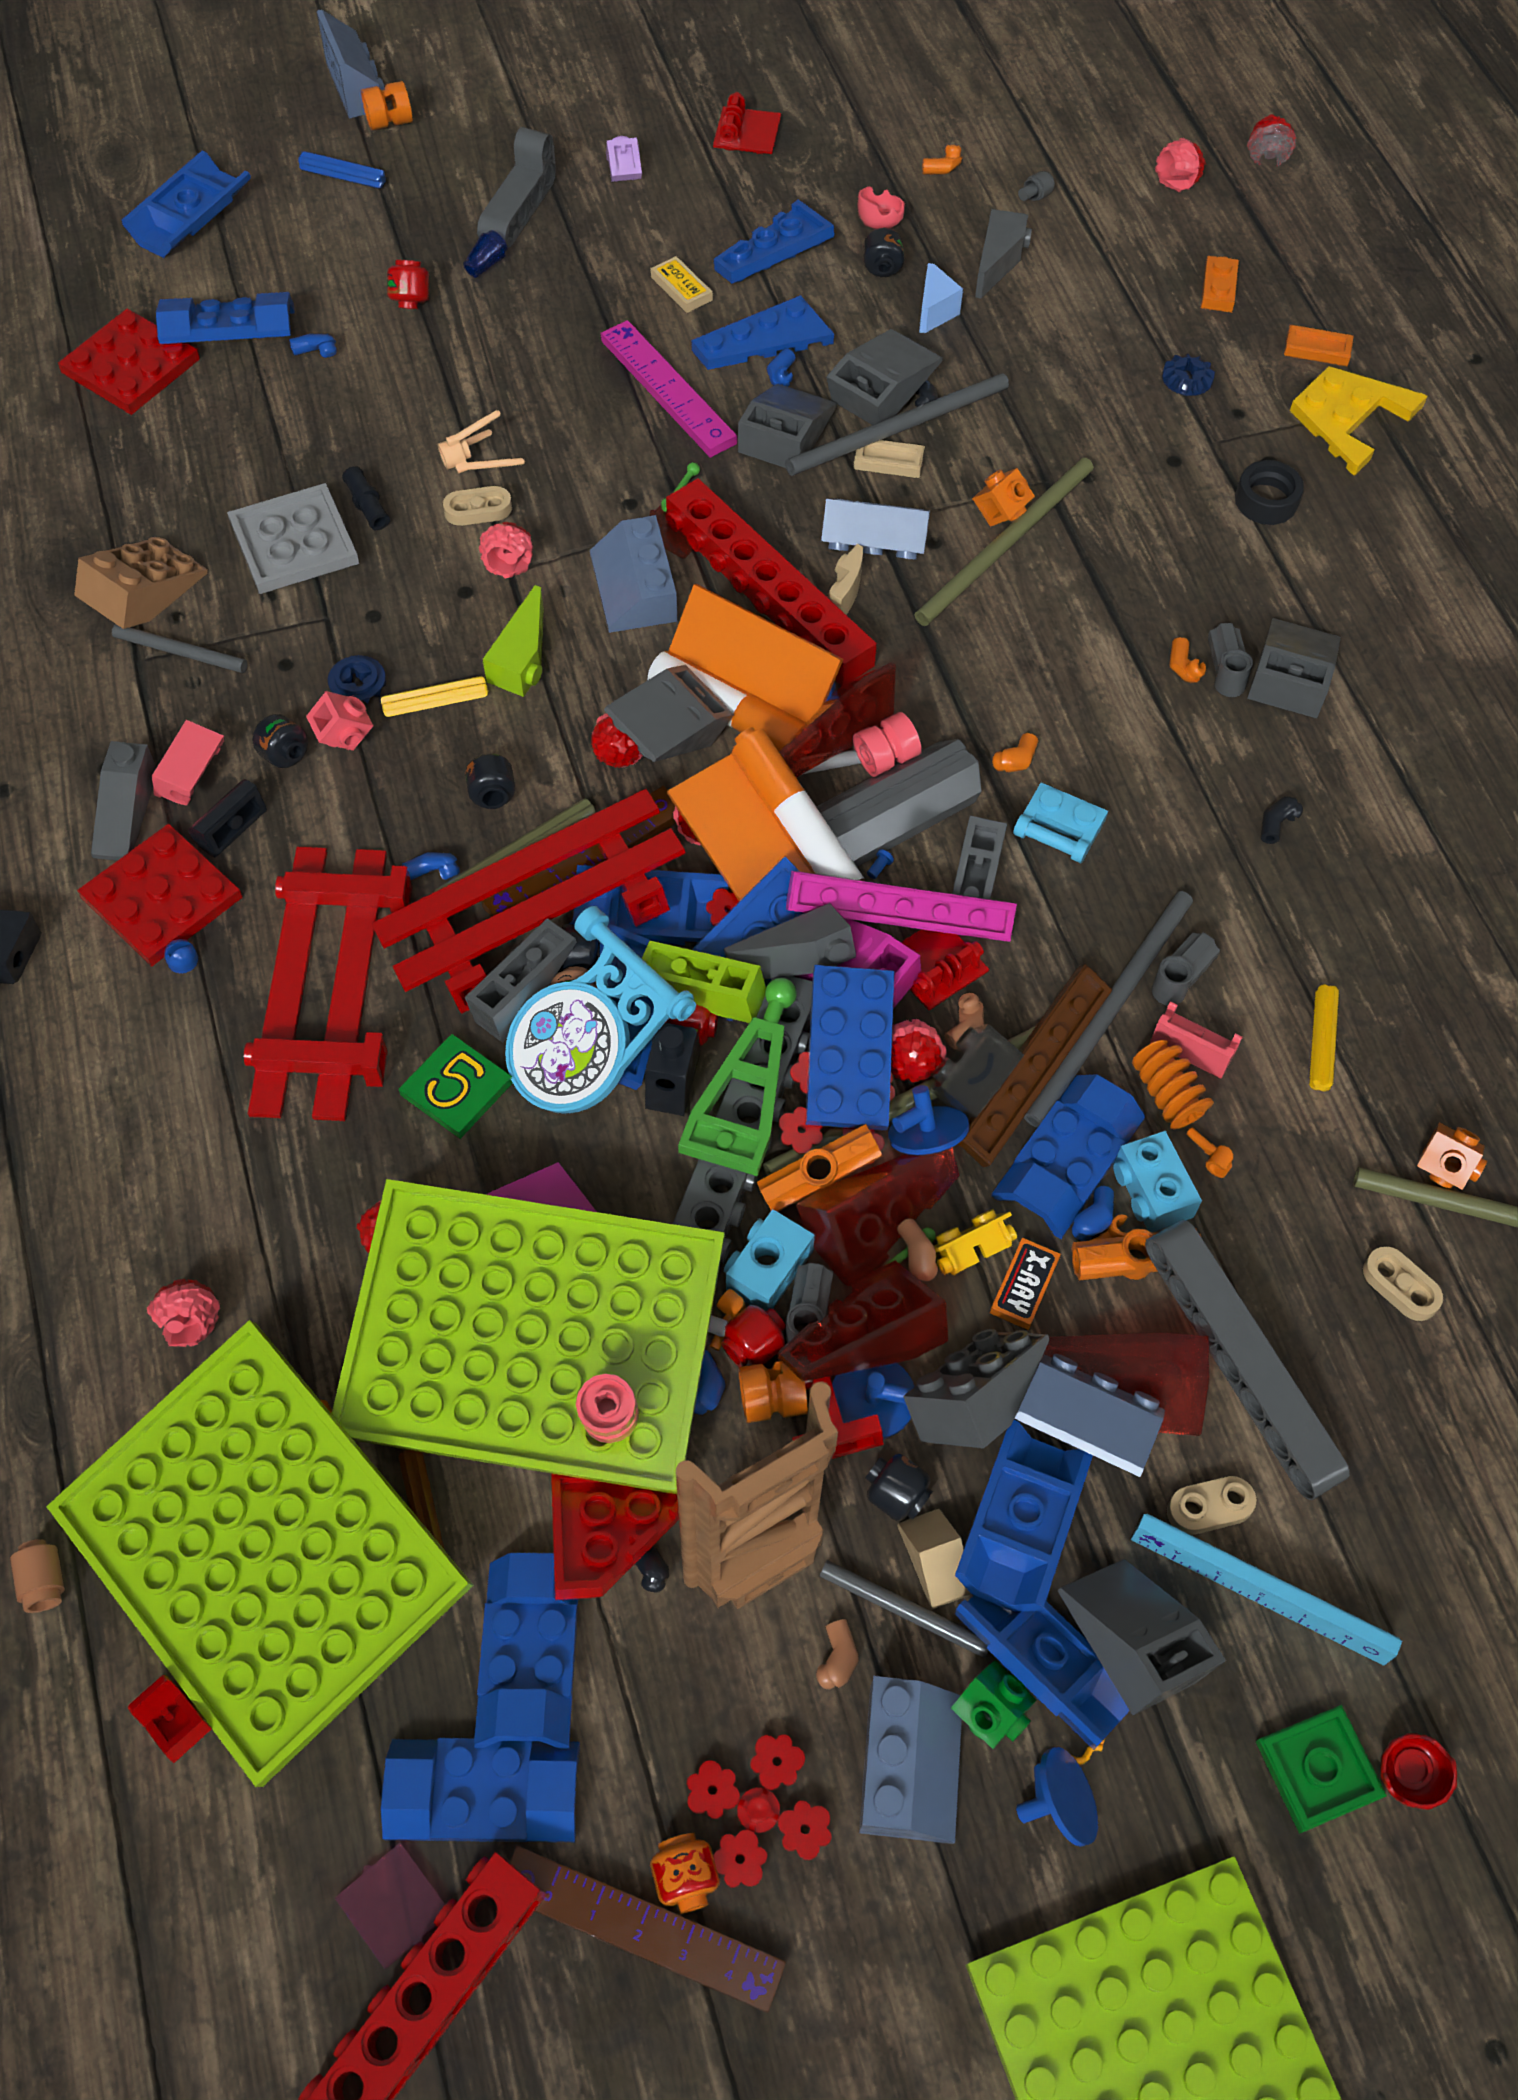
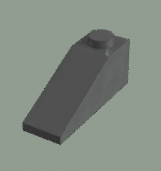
(1002, 248)
(122, 799)
(979, 858)
(798, 944)
(518, 978)

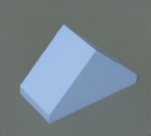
(940, 299)

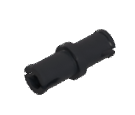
(366, 498)

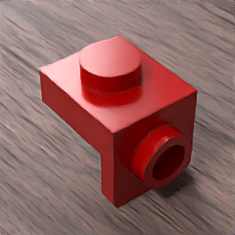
(169, 1718)

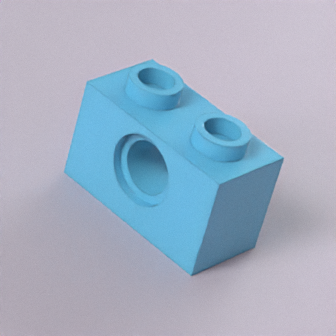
(774, 1237)

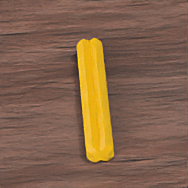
(434, 696)
(1324, 1038)

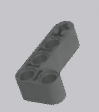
(523, 187)

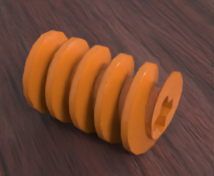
(1170, 1085)

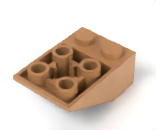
(135, 580)

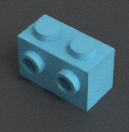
(1156, 1182)

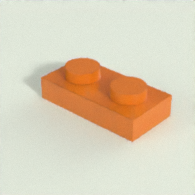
(1219, 283)

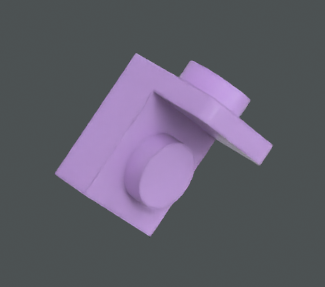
(623, 158)

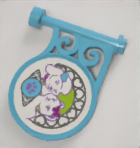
(575, 1039)

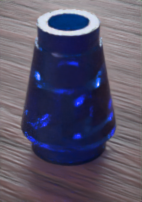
(486, 252)

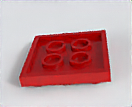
(127, 362)
(159, 893)

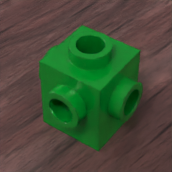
(995, 1705)

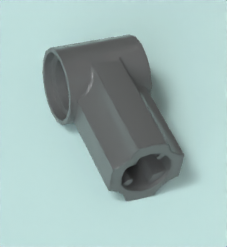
(1230, 660)
(1184, 968)
(809, 1297)

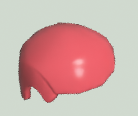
(880, 210)

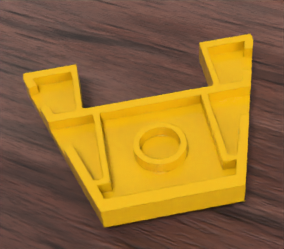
(1341, 402)

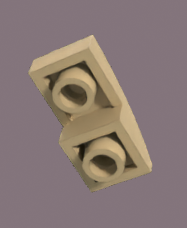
(848, 579)

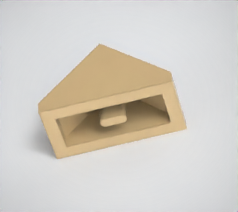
(935, 1554)

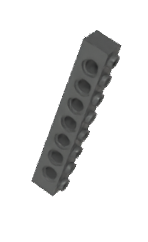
(740, 1101)

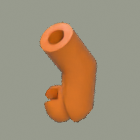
(945, 164)
(1182, 665)
(1016, 758)

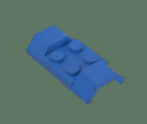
(182, 205)
(242, 318)
(687, 900)
(1071, 1151)
(1022, 1522)
(526, 1655)
(1051, 1663)
(479, 1794)

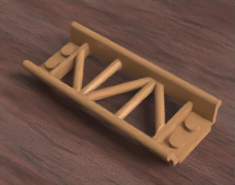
(744, 1515)

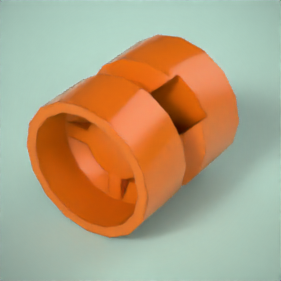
(376, 108)
(771, 1391)

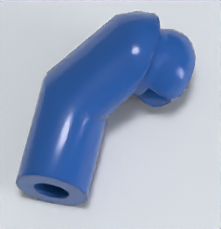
(313, 342)
(778, 368)
(431, 861)
(1096, 1217)
(710, 1386)

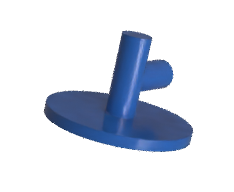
(927, 1127)
(875, 1392)
(1064, 1794)

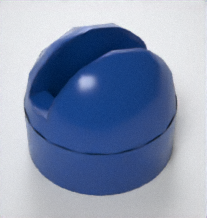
(181, 956)

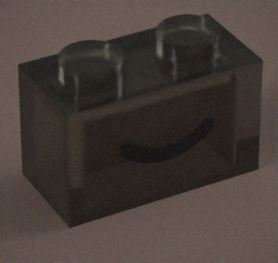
(975, 1070)

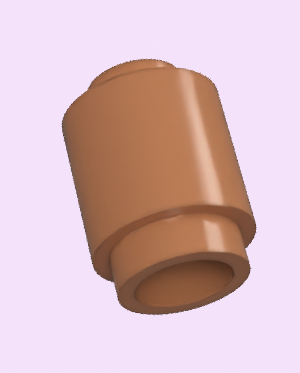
(37, 1576)

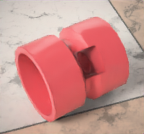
(883, 746)
(607, 1408)

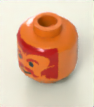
(684, 1872)

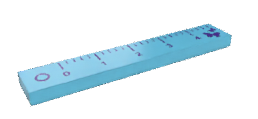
(1266, 1590)

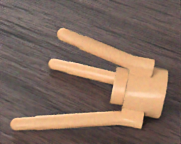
(456, 450)

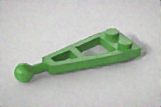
(730, 1142)

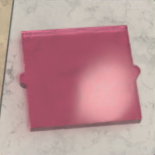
(391, 1905)

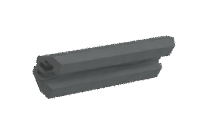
(903, 800)

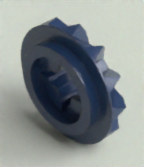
(1177, 380)
(364, 668)

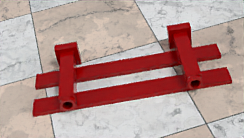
(622, 867)
(340, 1052)

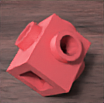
(339, 720)

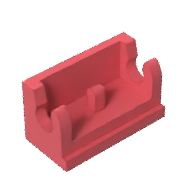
(185, 762)
(1198, 1044)

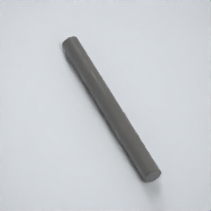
(180, 648)
(903, 1608)

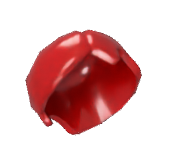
(1418, 1771)

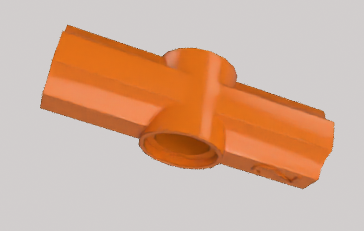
(794, 1181)
(1112, 1257)

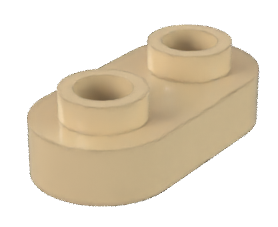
(477, 505)
(1404, 1282)
(1214, 1506)

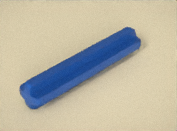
(342, 170)

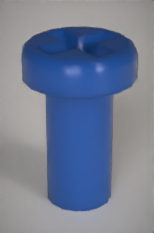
(883, 858)

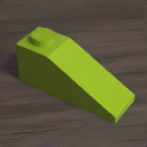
(517, 652)
(717, 983)

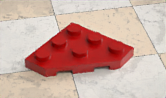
(603, 1532)

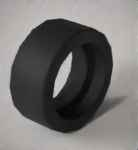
(1276, 475)

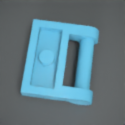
(1065, 815)

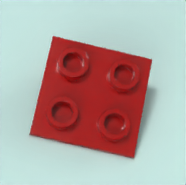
(746, 128)
(945, 965)

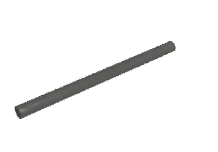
(896, 424)
(1121, 991)

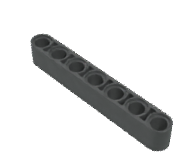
(1247, 1360)

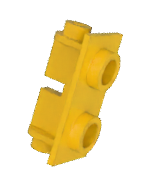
(988, 1233)

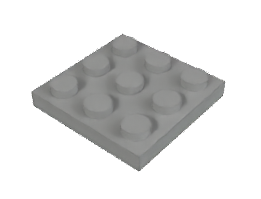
(293, 538)

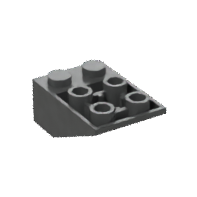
(881, 376)
(782, 424)
(1295, 668)
(670, 714)
(976, 1389)
(1140, 1634)

